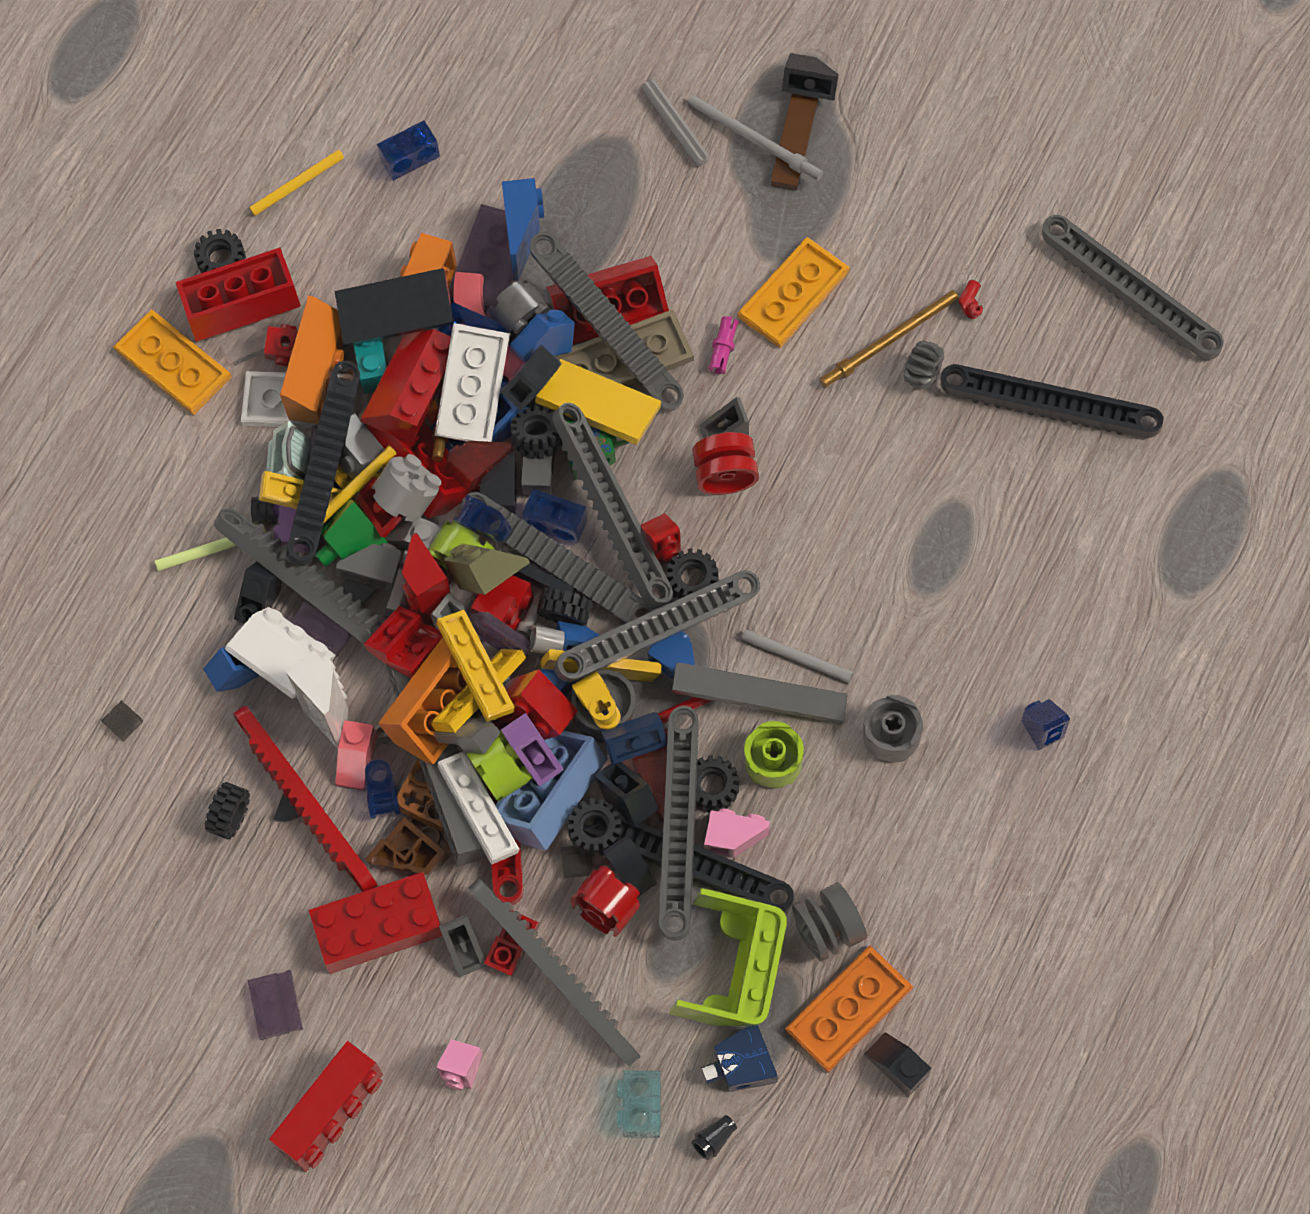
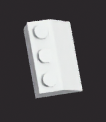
(273, 647)

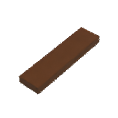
(795, 138)

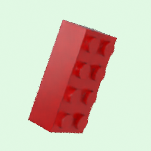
(376, 923)
(327, 1107)

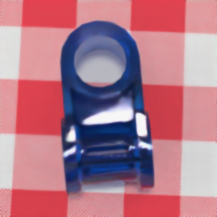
(478, 518)
(381, 794)

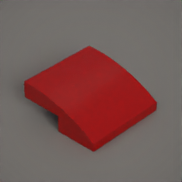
(403, 641)

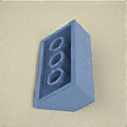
(539, 812)

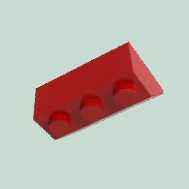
(423, 580)

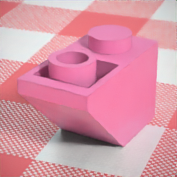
(733, 834)
(459, 1065)

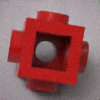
(275, 339)

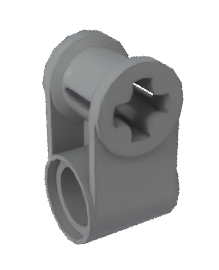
(544, 639)

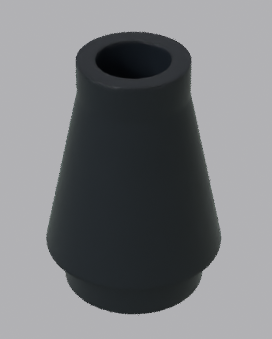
(712, 1138)

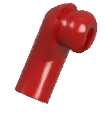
(967, 300)

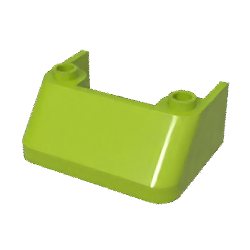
(761, 939)

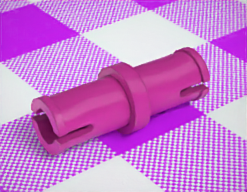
(723, 345)

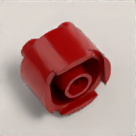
(606, 901)

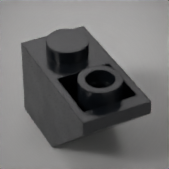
(530, 377)
(257, 592)

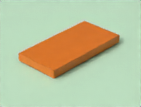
(849, 1008)

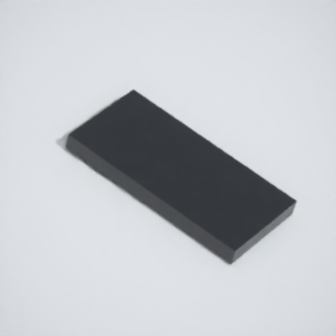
(394, 307)

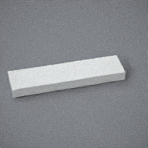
(478, 807)

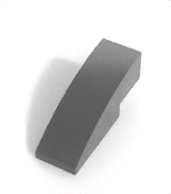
(537, 472)

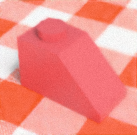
(354, 754)

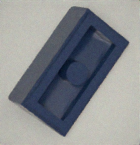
(634, 738)

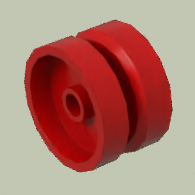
(725, 463)

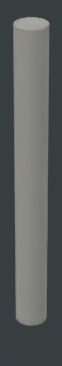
(797, 656)

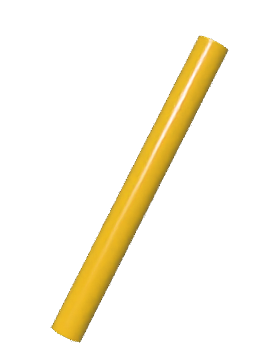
(296, 182)
(359, 481)

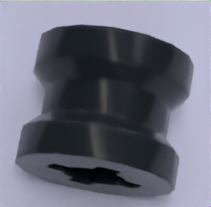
(262, 511)

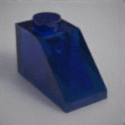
(1045, 722)

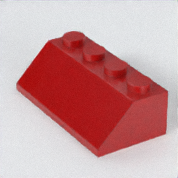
(631, 287)
(238, 294)
(409, 385)
(450, 491)

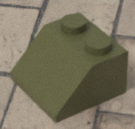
(482, 568)

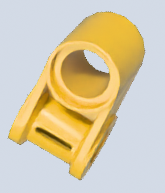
(596, 698)

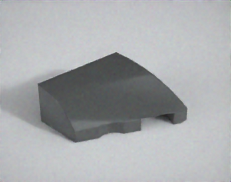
(473, 736)

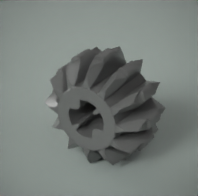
(923, 364)

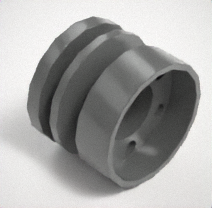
(831, 920)

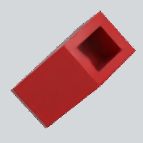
(663, 537)

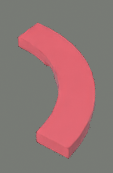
(469, 294)

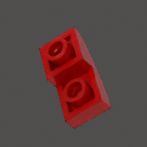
(506, 952)

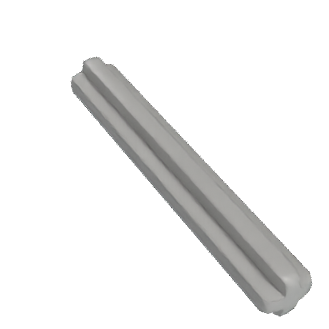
(675, 122)

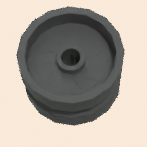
(622, 694)

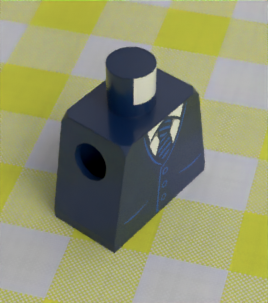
(742, 1061)

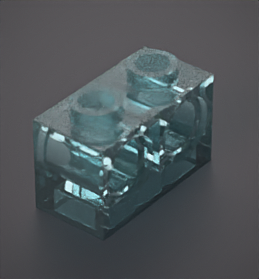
(648, 1104)

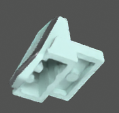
(288, 451)

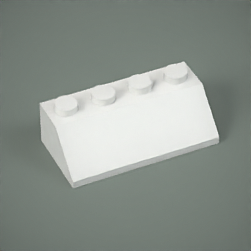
(320, 694)

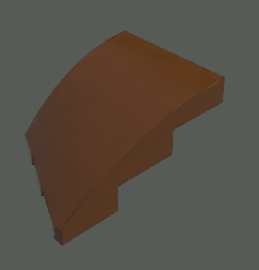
(412, 846)

